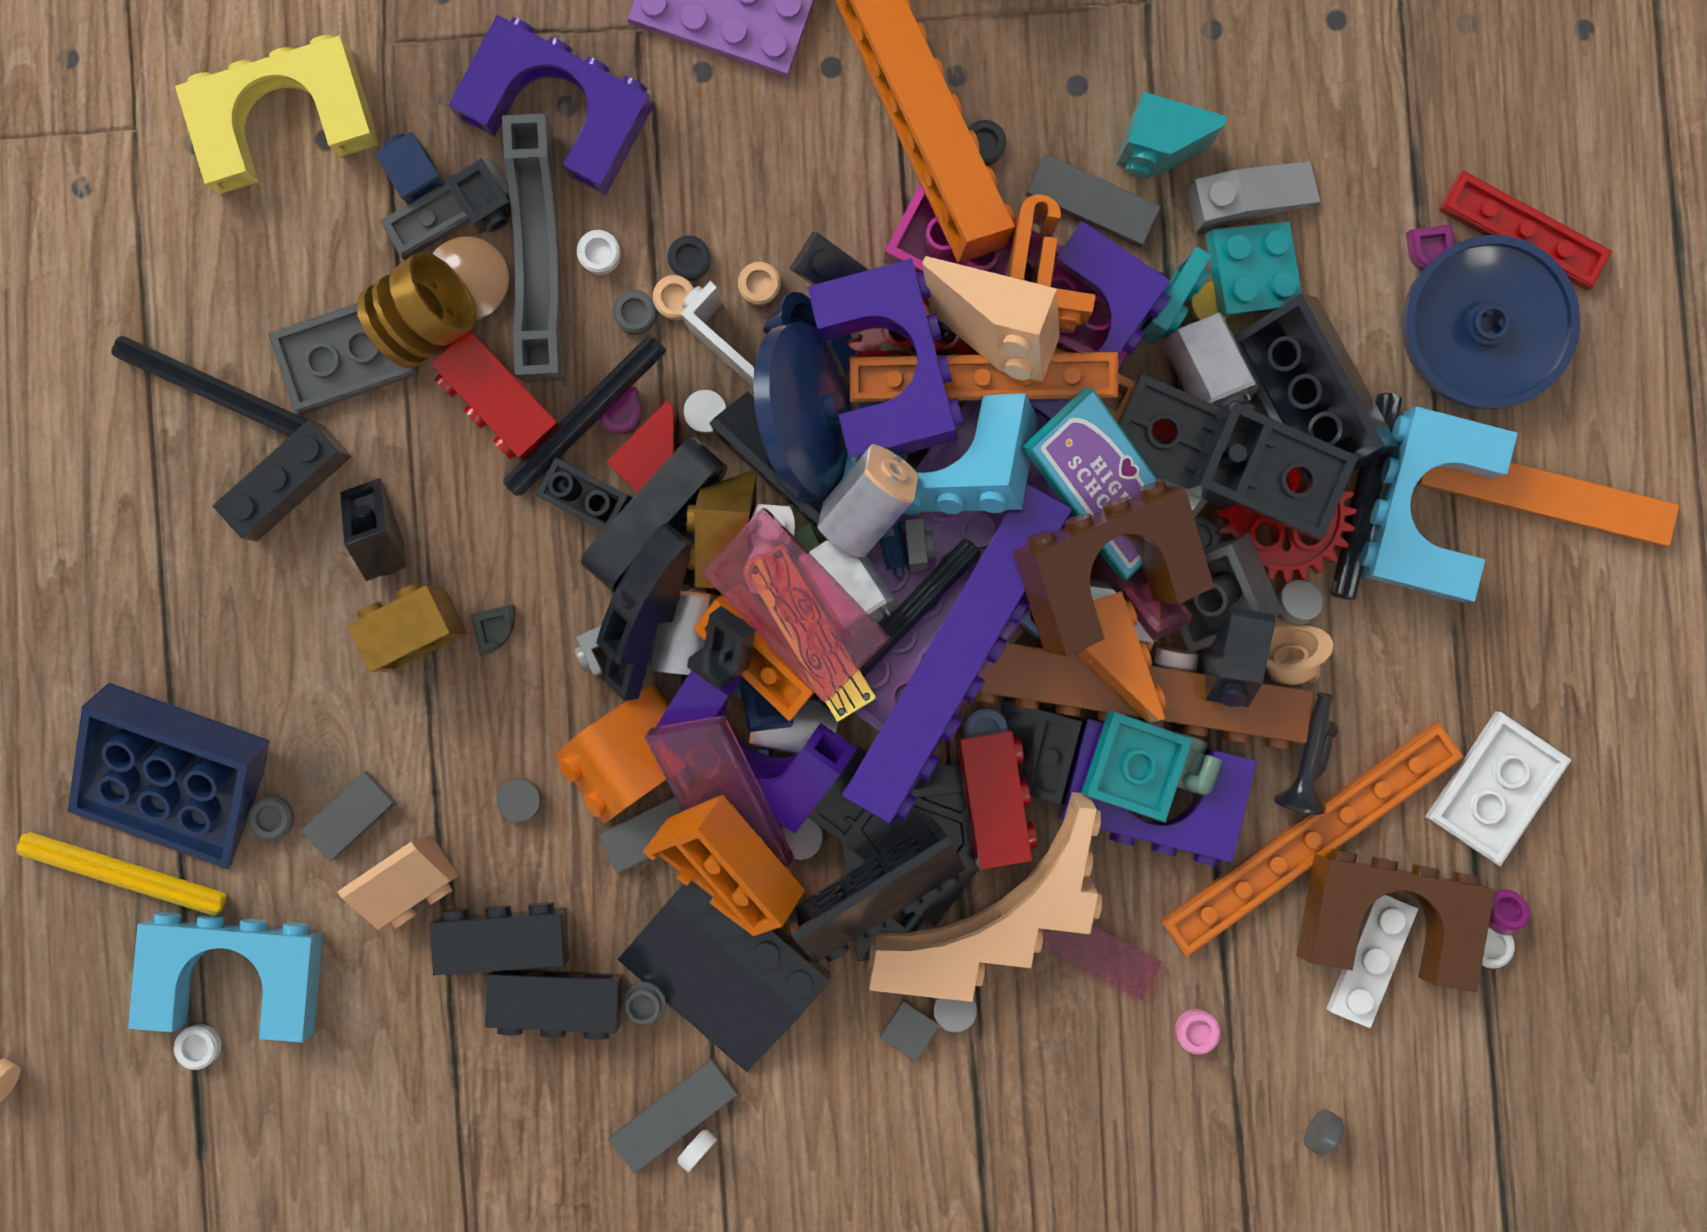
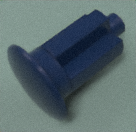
(894, 549)

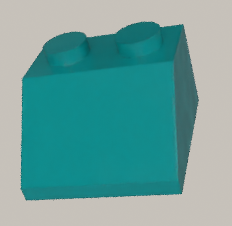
(1166, 135)

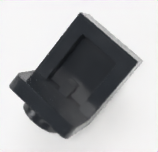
(725, 649)

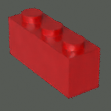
(493, 395)
(996, 798)

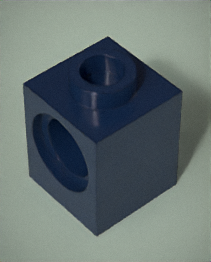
(409, 166)

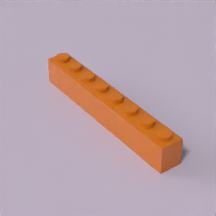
(930, 126)

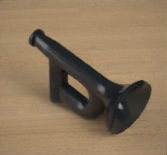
(1302, 793)

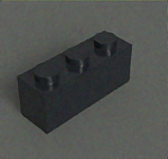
(282, 481)
(499, 939)
(554, 1002)

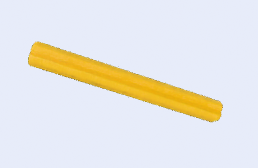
(121, 873)

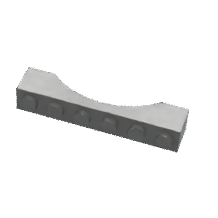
(534, 212)

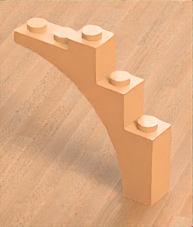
(952, 958)

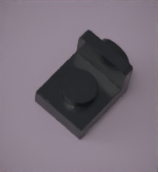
(480, 197)

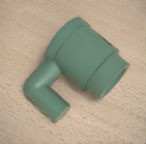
(1199, 770)

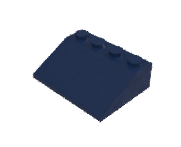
(165, 774)

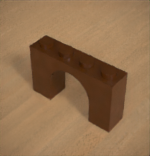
(1059, 563)
(1454, 912)

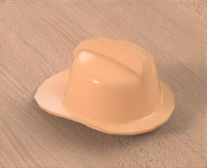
(1297, 653)

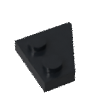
(1048, 749)

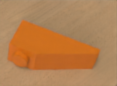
(767, 669)

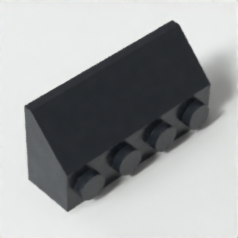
(1312, 380)
(740, 432)

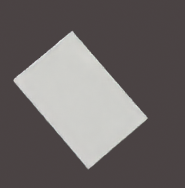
(1498, 788)

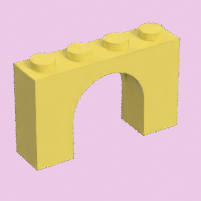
(220, 102)

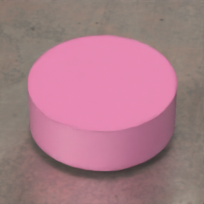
(1197, 1031)

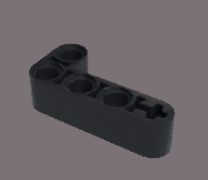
(659, 502)

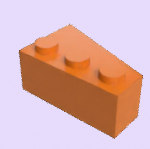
(730, 863)

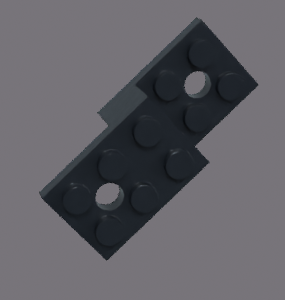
(1237, 456)

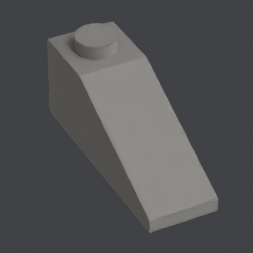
(1251, 194)

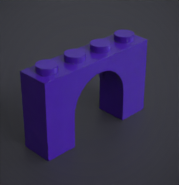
(515, 58)
(1123, 282)
(891, 300)
(790, 783)
(1207, 825)

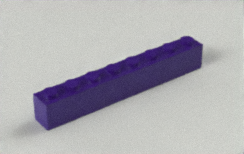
(952, 667)

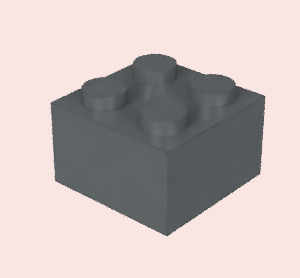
(1237, 583)

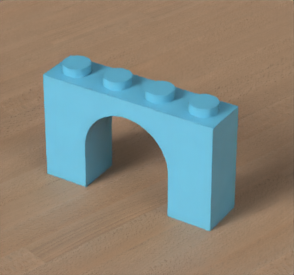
(991, 471)
(1397, 549)
(284, 958)

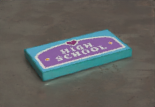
(1090, 463)

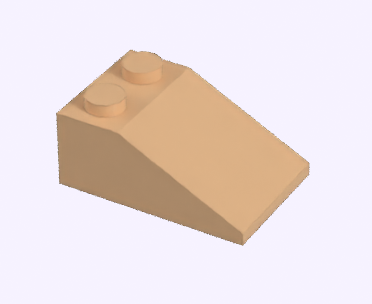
(997, 315)

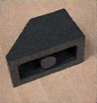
(372, 530)
(1238, 657)

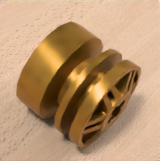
(416, 310)

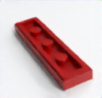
(1498, 213)

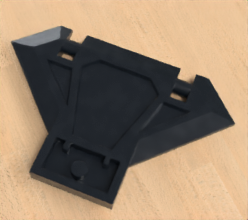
(867, 836)

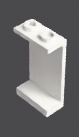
(699, 307)

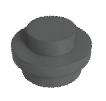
(644, 1003)

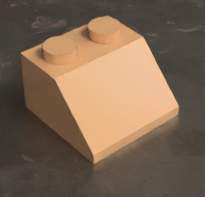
(400, 883)

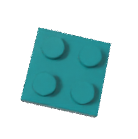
(1253, 268)
(1184, 284)
(1136, 766)

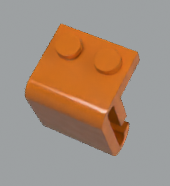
(1073, 306)
(613, 758)

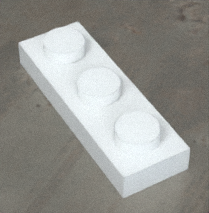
(1377, 953)

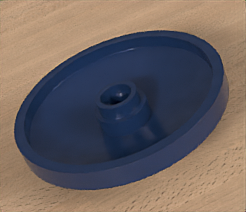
(1491, 322)
(798, 406)

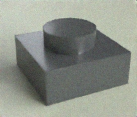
(920, 545)

